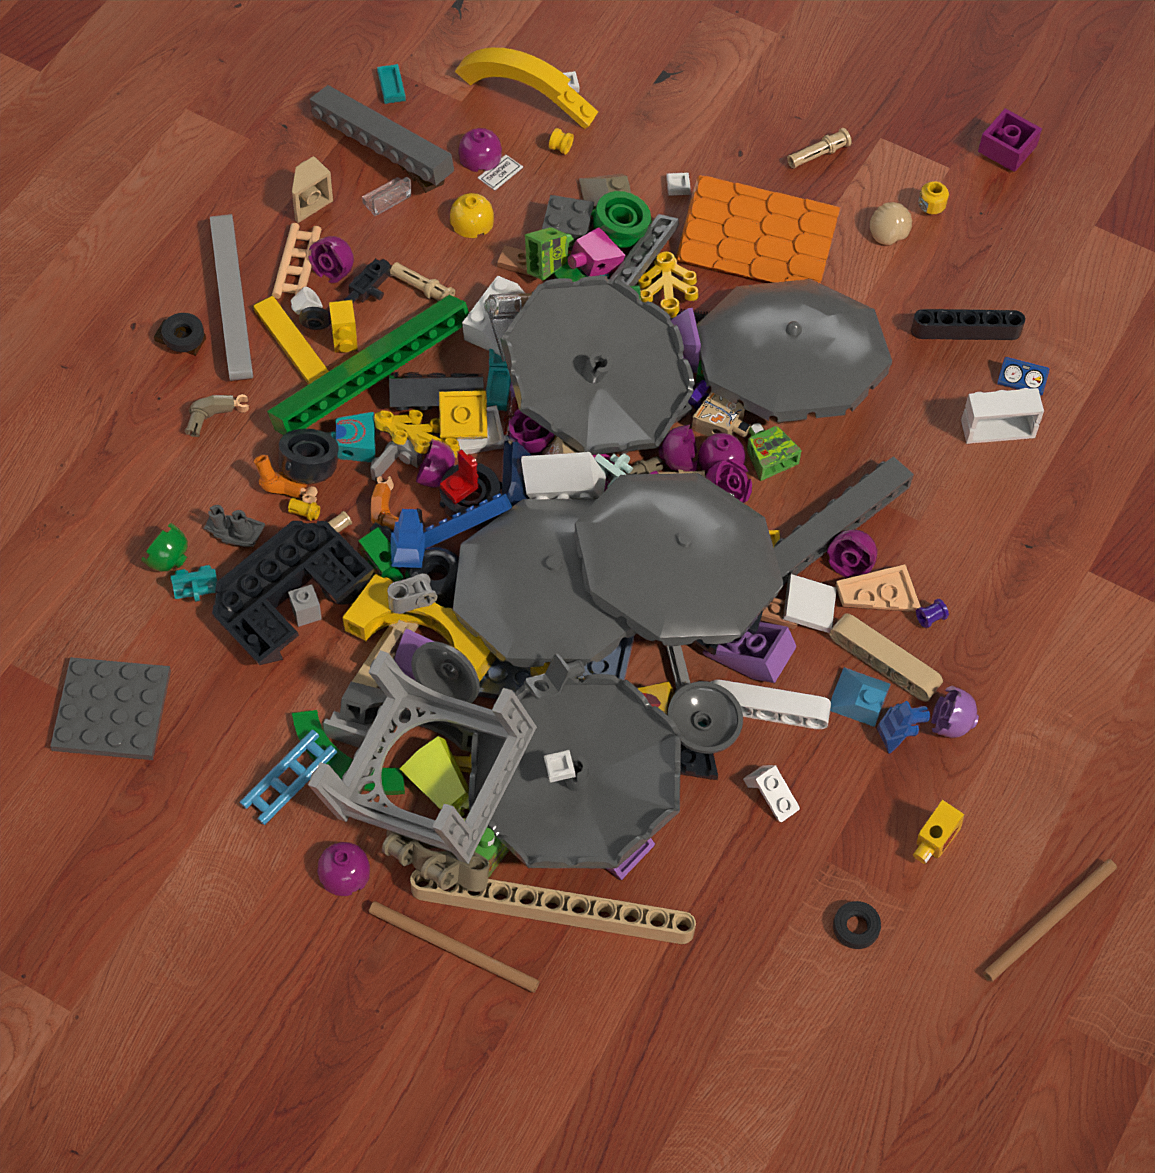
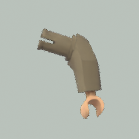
(211, 405)

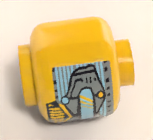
(933, 197)

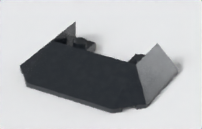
(282, 564)

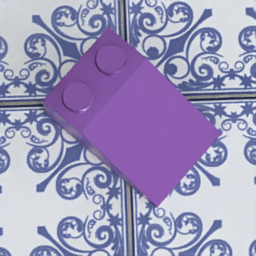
(758, 654)

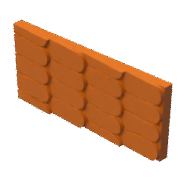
(756, 232)

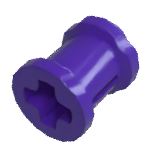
(932, 613)

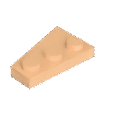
(879, 590)

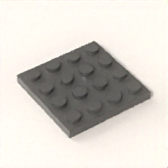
(111, 708)

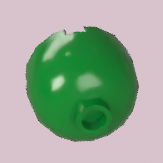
(167, 550)

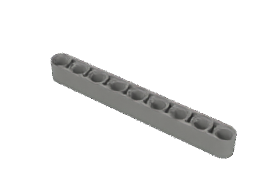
(231, 298)

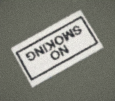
(501, 173)

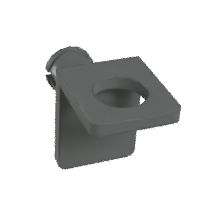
(555, 677)

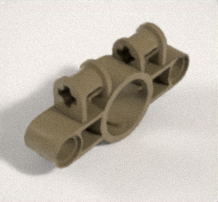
(438, 866)

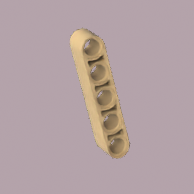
(886, 657)

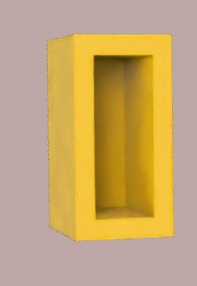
(343, 326)

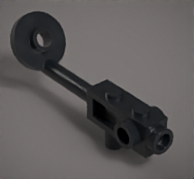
(359, 289)

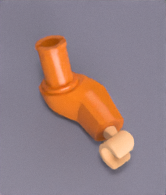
(280, 484)
(380, 504)

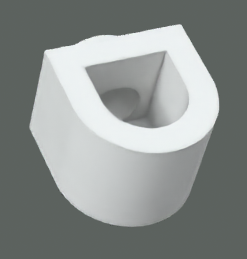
(305, 298)

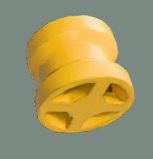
(561, 141)

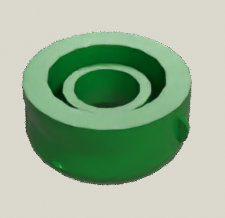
(622, 217)

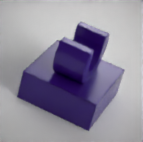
(698, 394)

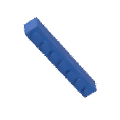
(464, 521)

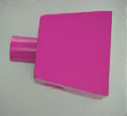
(596, 254)

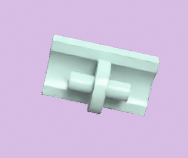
(615, 470)

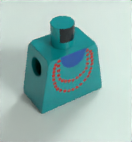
(355, 437)

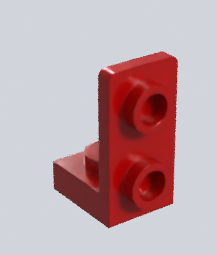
(464, 480)

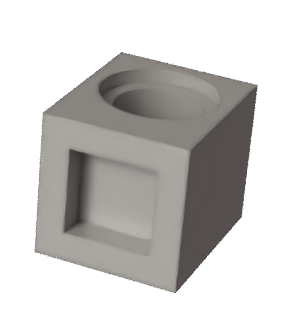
(305, 605)

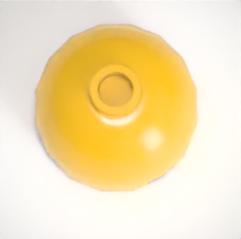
(471, 215)

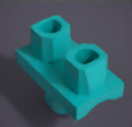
(194, 583)

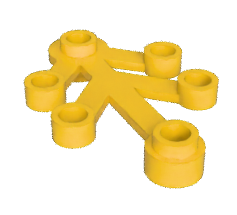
(667, 263)
(416, 433)

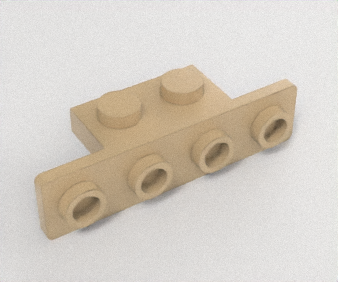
(388, 643)

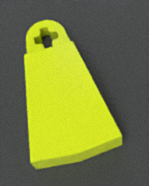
(438, 775)

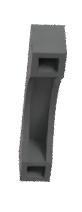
(362, 703)

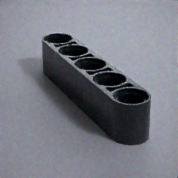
(967, 324)

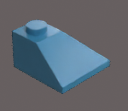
(859, 696)

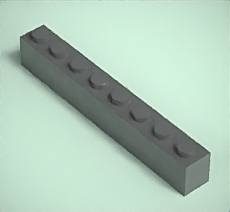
(382, 135)
(844, 514)

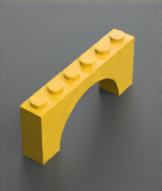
(372, 613)

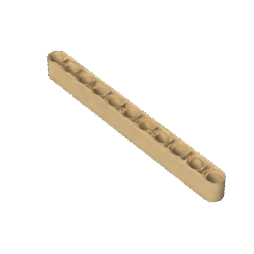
(563, 914)

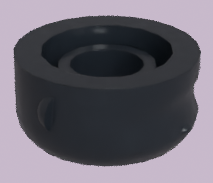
(307, 455)
(487, 486)
(442, 561)

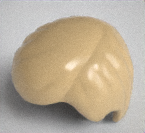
(890, 223)

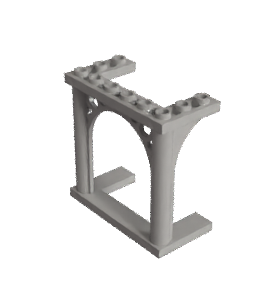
(449, 830)

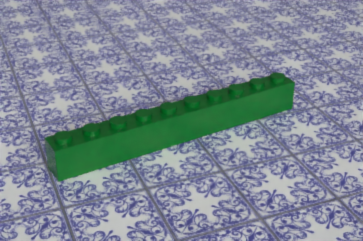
(369, 366)

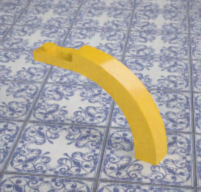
(531, 71)

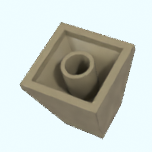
(595, 187)

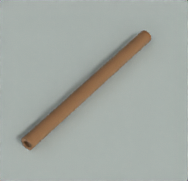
(1049, 920)
(454, 946)

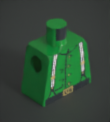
(377, 552)

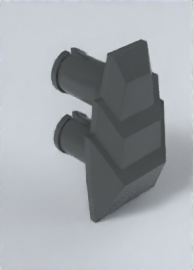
(233, 529)

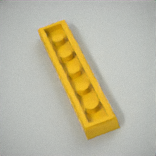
(290, 339)

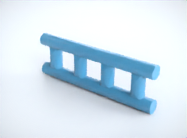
(271, 779)

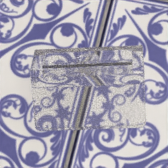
(387, 195)

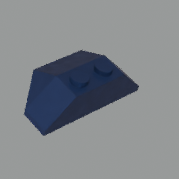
(513, 478)

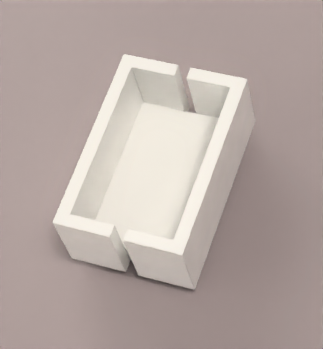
(1002, 415)

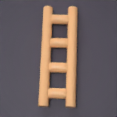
(289, 251)

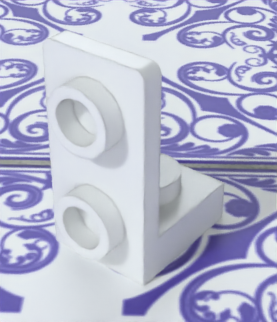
(774, 790)

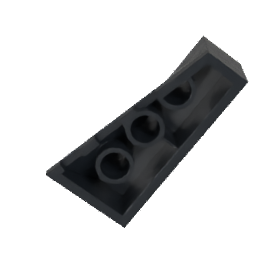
(424, 391)

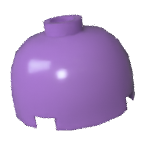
(955, 713)

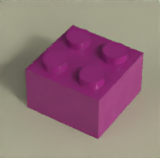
(1009, 140)

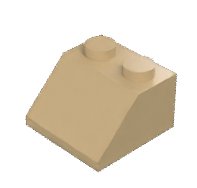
(311, 188)

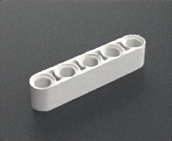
(780, 705)

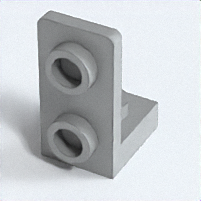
(392, 451)

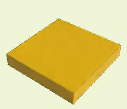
(463, 415)

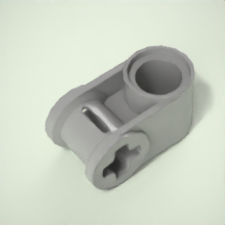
(411, 593)

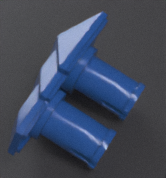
(408, 540)
(897, 724)

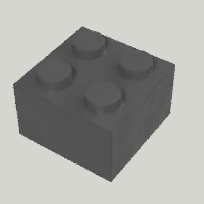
(569, 216)

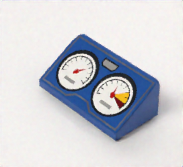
(1023, 374)

